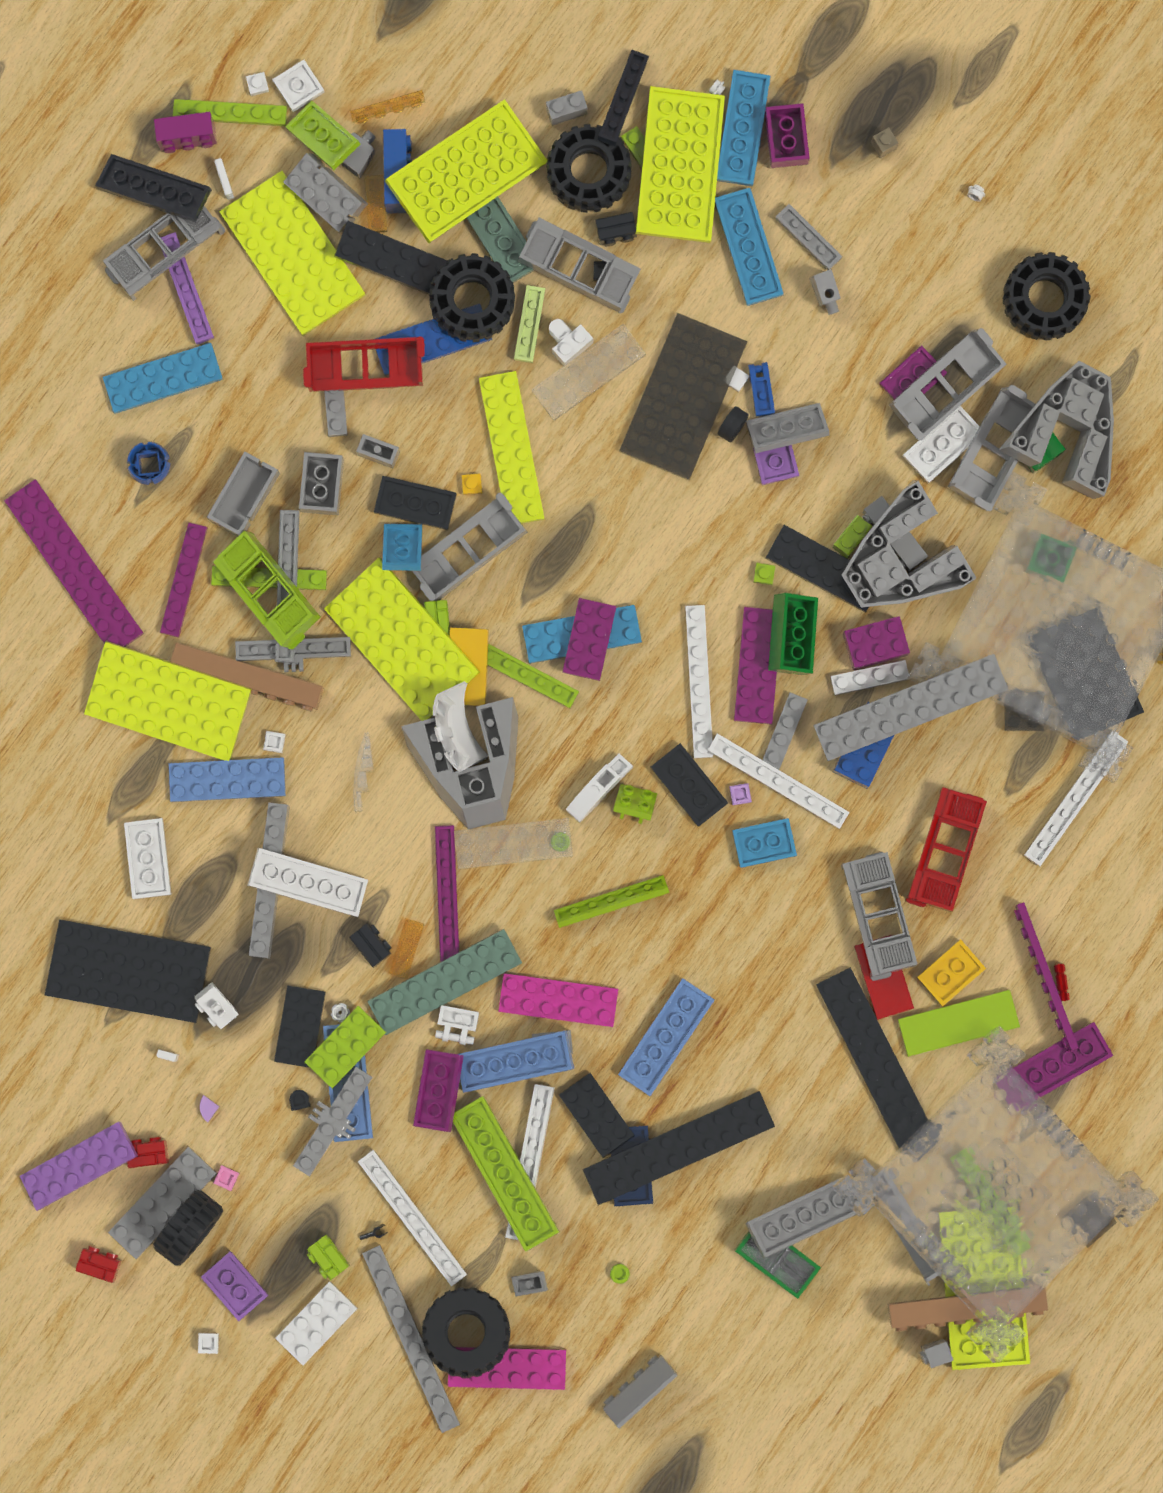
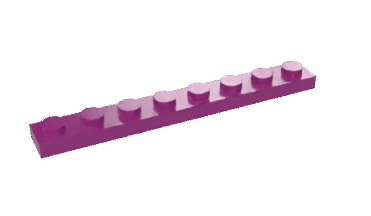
(1048, 985)

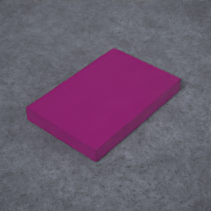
(908, 372)

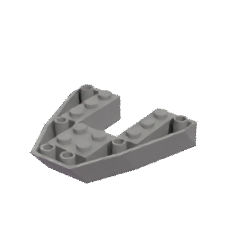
(1084, 403)
(877, 573)
(480, 792)

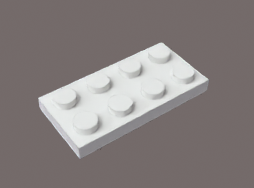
(942, 445)
(147, 858)
(316, 1323)

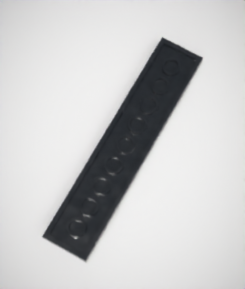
(873, 1055)
(678, 1148)

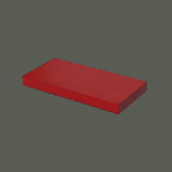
(887, 995)

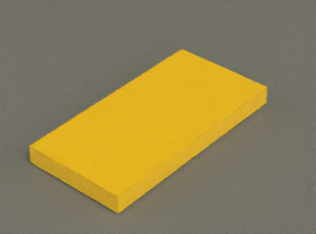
(475, 646)

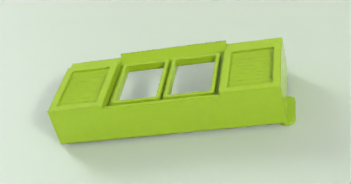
(288, 619)

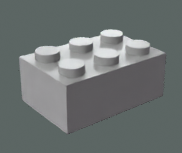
(321, 483)

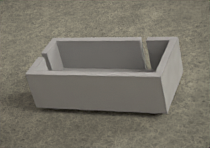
(325, 192)
(243, 494)

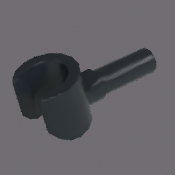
(376, 1232)

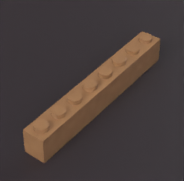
(258, 679)
(945, 1309)

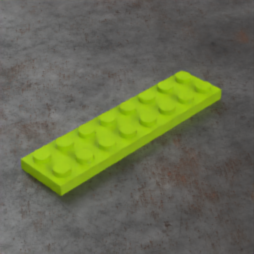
(504, 1174)

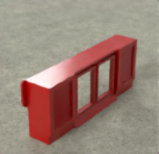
(325, 364)
(935, 887)

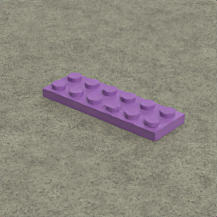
(78, 1166)

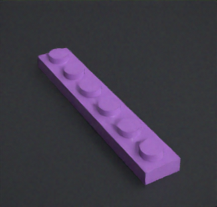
(188, 294)

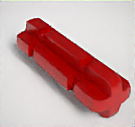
(1061, 981)

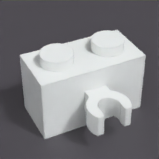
(215, 1005)

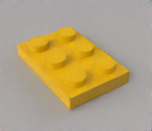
(951, 972)

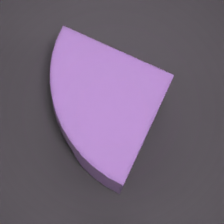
(207, 1108)

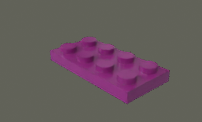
(589, 639)
(438, 1090)

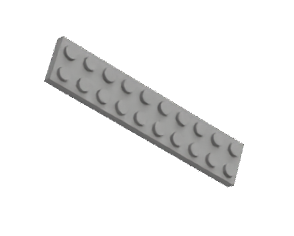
(910, 707)

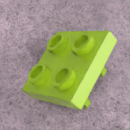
(635, 802)

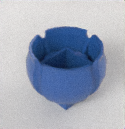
(148, 450)

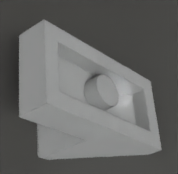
(529, 1283)

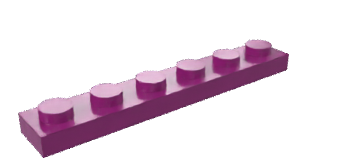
(183, 580)

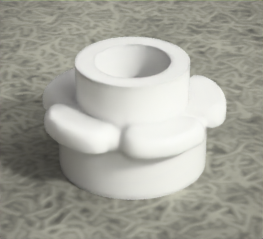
(717, 88)
(976, 193)
(335, 1012)

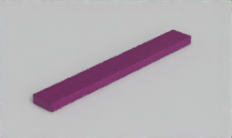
(447, 891)

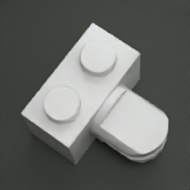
(569, 342)

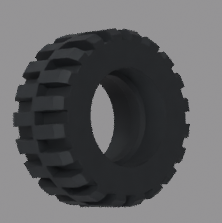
(188, 1228)

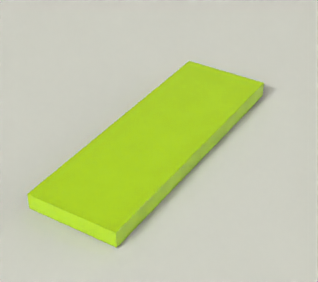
(958, 1023)

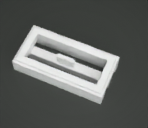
(224, 179)

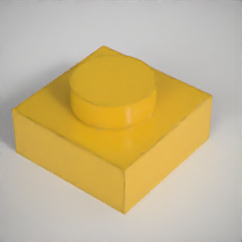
(472, 484)

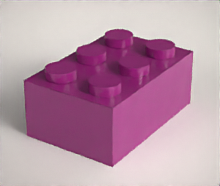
(185, 132)
(787, 135)
(876, 643)

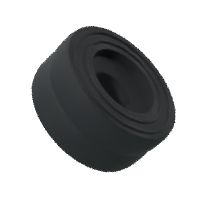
(733, 424)

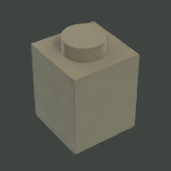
(884, 142)

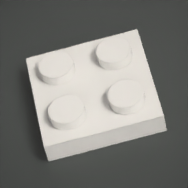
(298, 85)

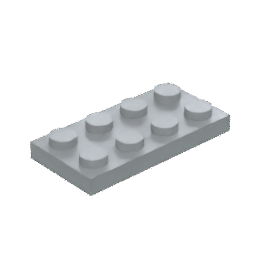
(787, 428)

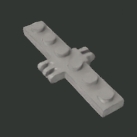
(305, 650)
(332, 1121)

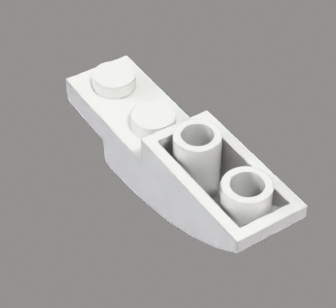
(598, 787)

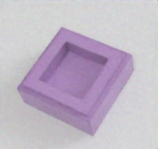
(740, 794)

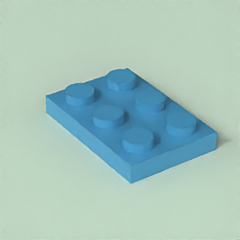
(402, 547)
(764, 843)

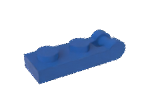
(761, 390)

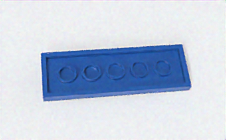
(436, 342)

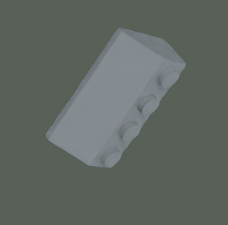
(639, 1391)

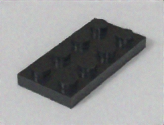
(415, 503)
(689, 785)
(299, 1025)
(596, 1115)

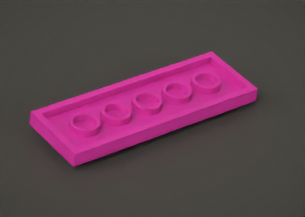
(558, 1000)
(520, 1370)

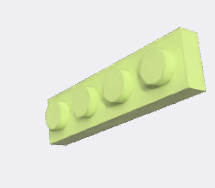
(529, 324)

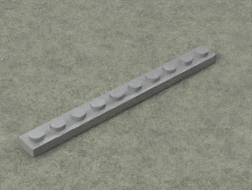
(411, 1339)

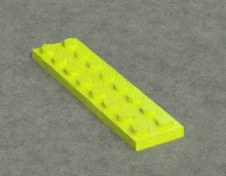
(511, 445)

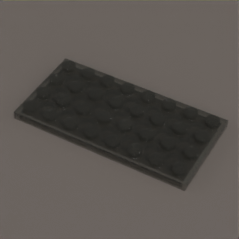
(683, 396)

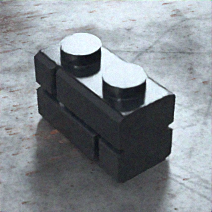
(616, 229)
(370, 945)

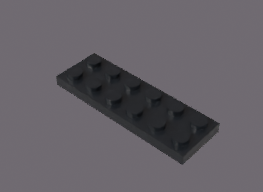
(153, 188)
(388, 257)
(812, 563)

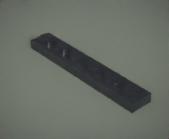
(623, 98)

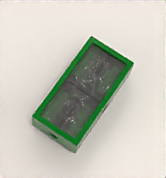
(787, 1267)

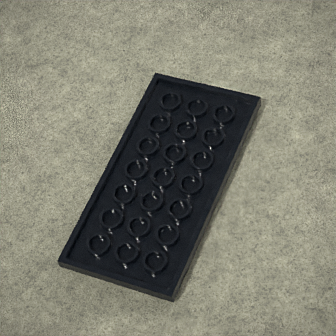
(127, 971)

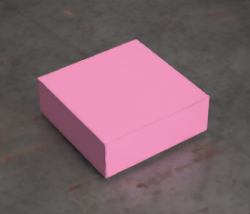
(226, 1178)

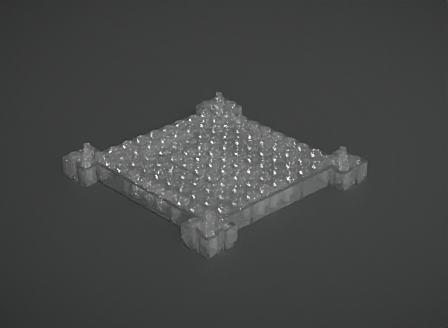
(1067, 625)
(996, 1194)

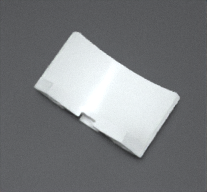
(454, 730)

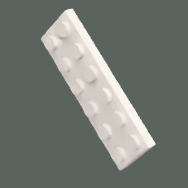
(307, 882)

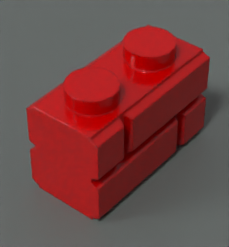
(149, 1153)
(99, 1264)

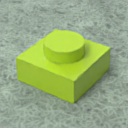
(764, 574)

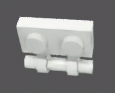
(460, 1019)

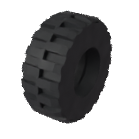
(584, 195)
(480, 271)
(1065, 276)
(444, 1311)

